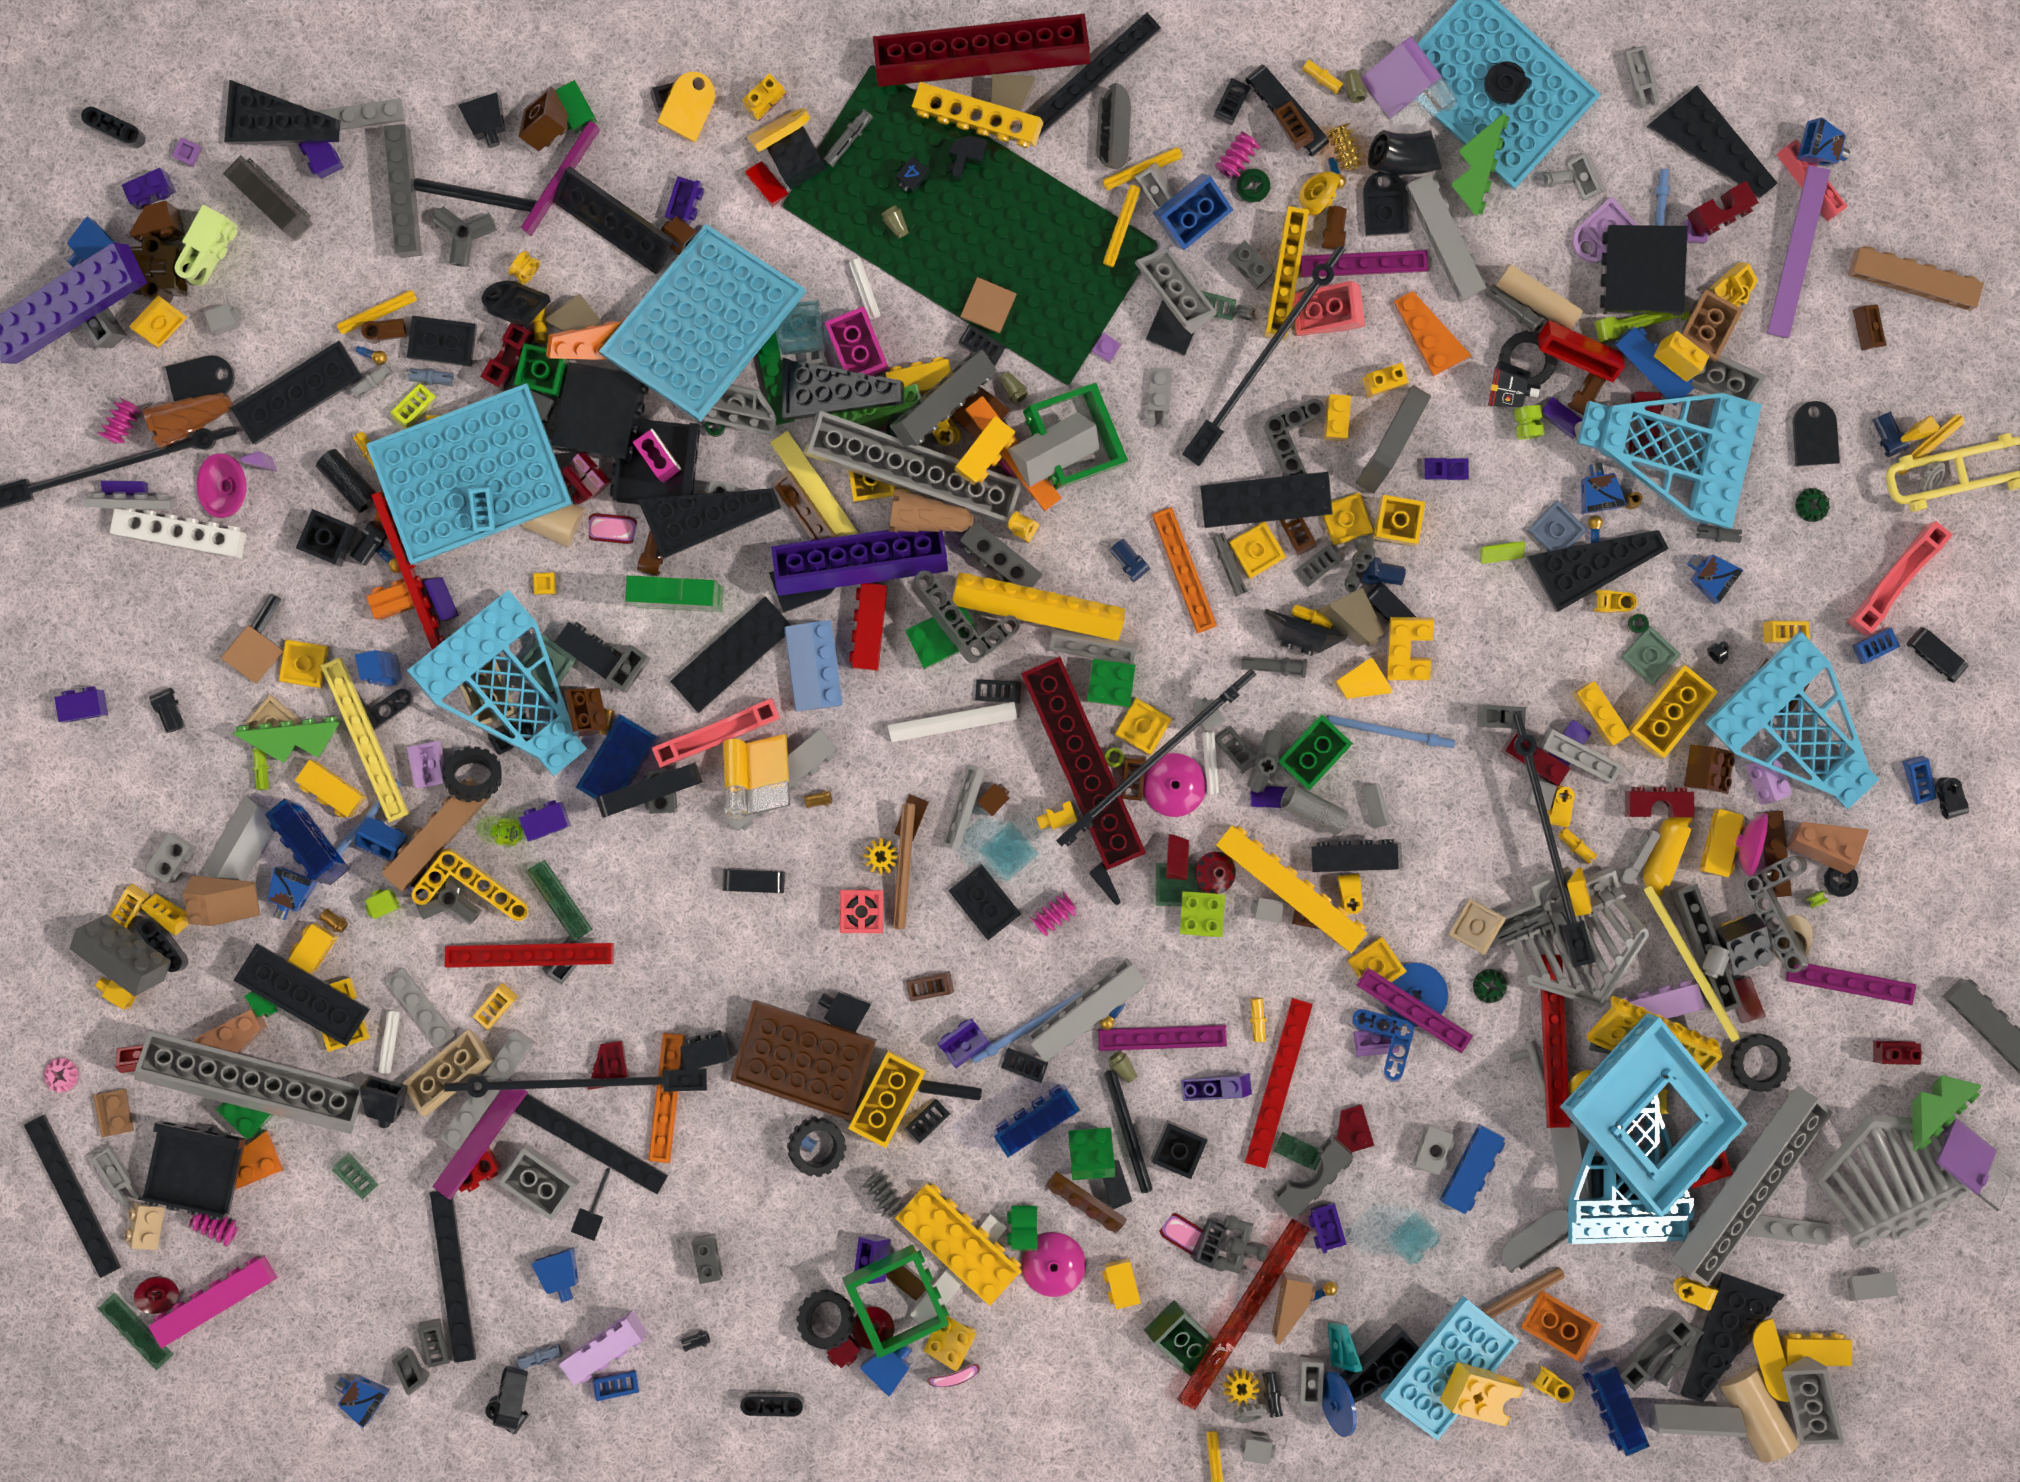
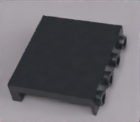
(1644, 269)
(600, 412)
(637, 480)
(193, 1170)

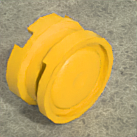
(524, 267)

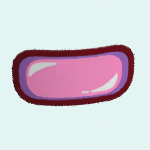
(612, 528)
(1181, 1232)
(955, 1378)

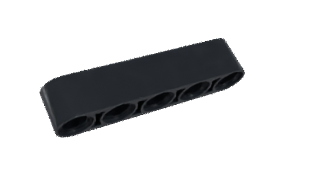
(1275, 95)
(648, 790)

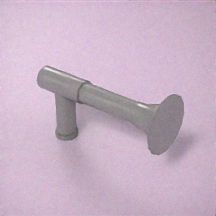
(1532, 1053)

